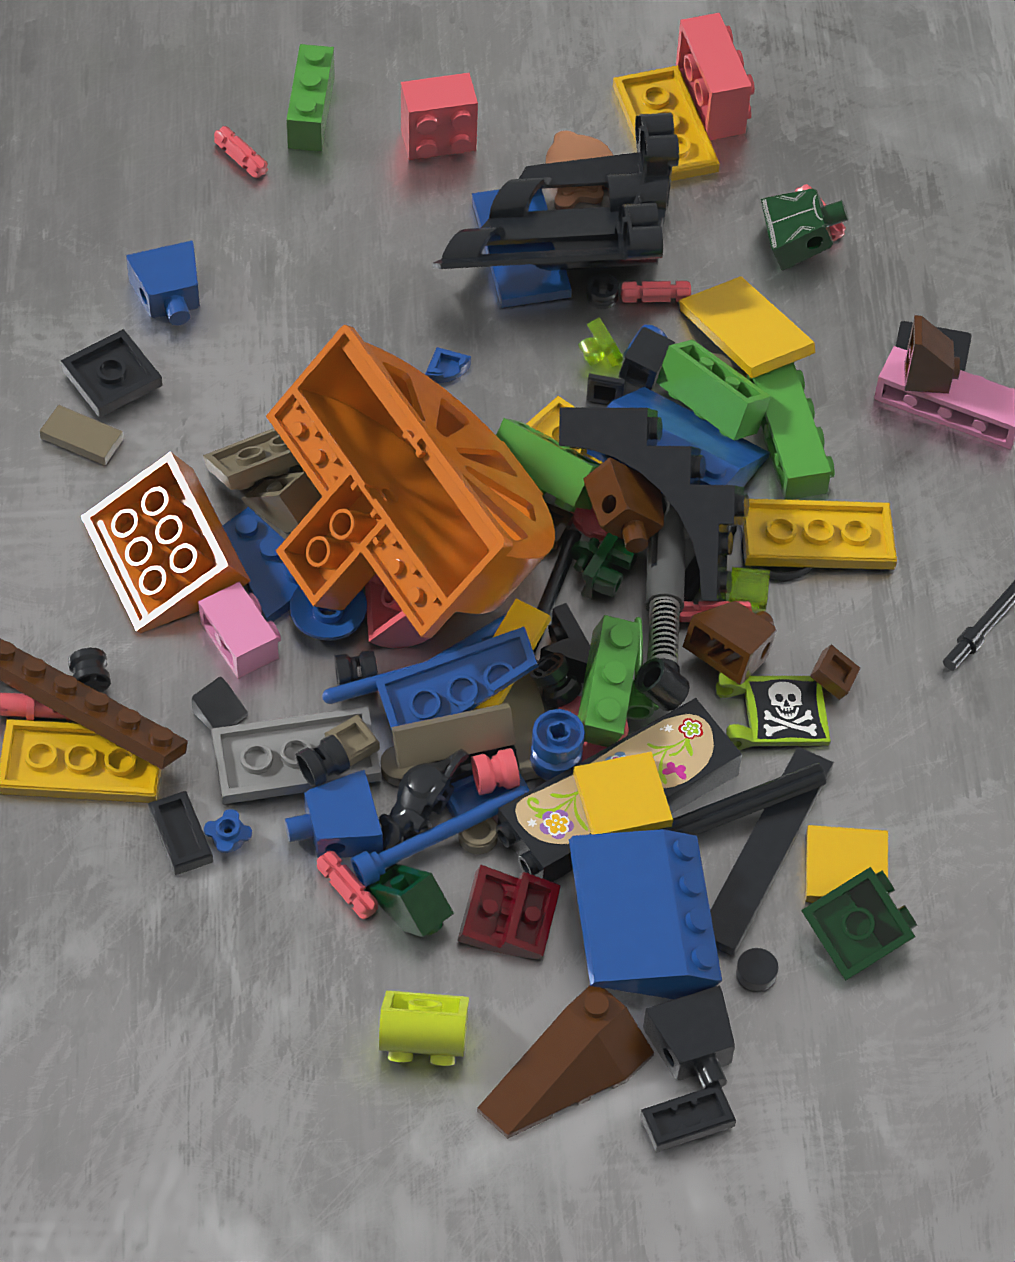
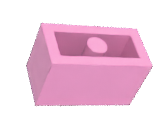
(239, 629)

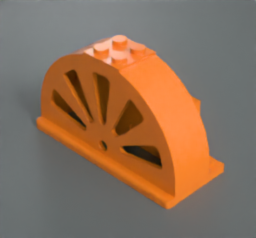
(405, 490)

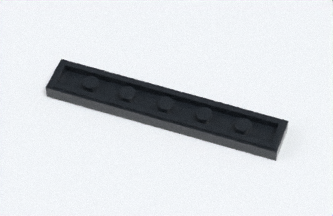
(762, 859)

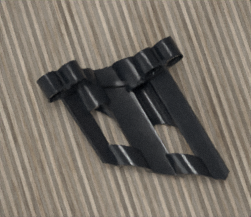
(582, 237)

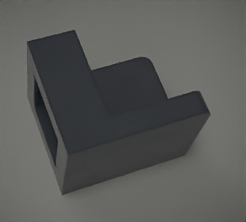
(645, 359)

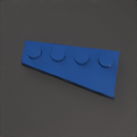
(457, 679)

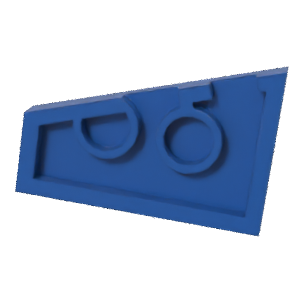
(256, 548)

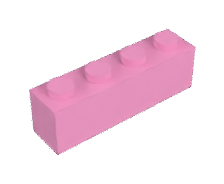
(970, 407)

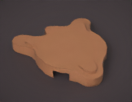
(569, 147)

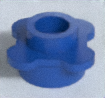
(228, 841)

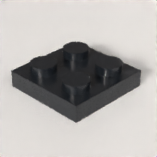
(111, 373)

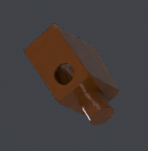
(625, 503)
(731, 639)

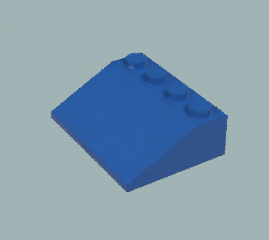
(726, 459)
(645, 912)

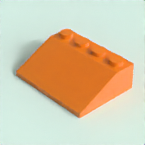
(163, 544)

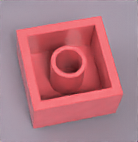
(439, 116)

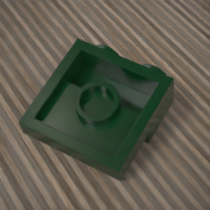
(860, 922)

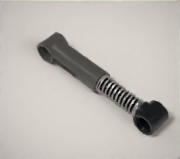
(665, 582)

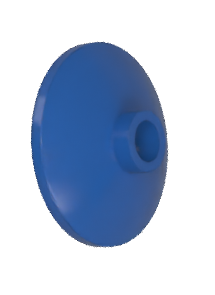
(327, 627)

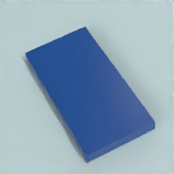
(526, 282)

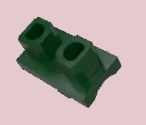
(598, 564)

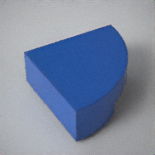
(447, 365)

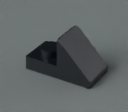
(568, 640)

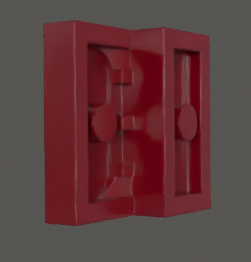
(509, 913)

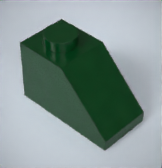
(411, 899)

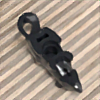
(420, 792)

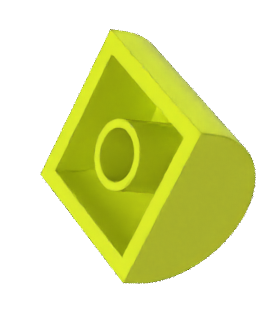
(423, 1026)

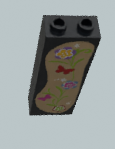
(690, 760)

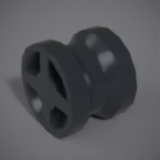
(89, 668)

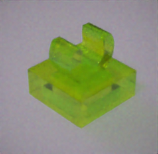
(600, 345)

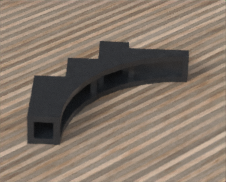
(676, 471)

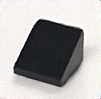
(604, 388)
(218, 705)

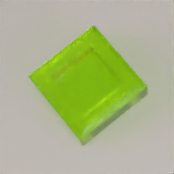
(750, 586)

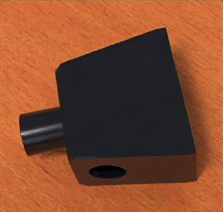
(693, 1036)

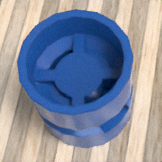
(556, 743)

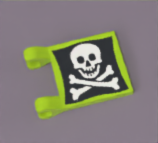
(779, 711)

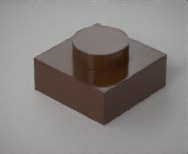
(835, 672)

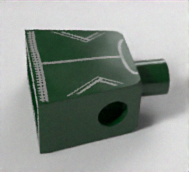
(800, 225)

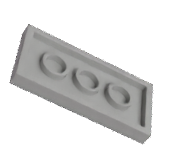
(261, 759)

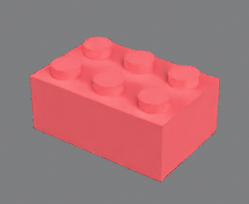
(715, 75)

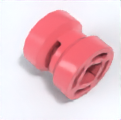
(499, 771)

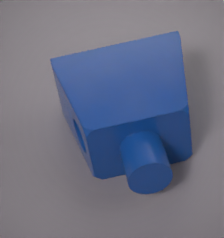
(166, 281)
(339, 818)

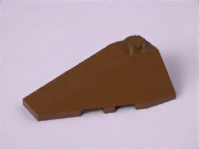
(578, 1055)

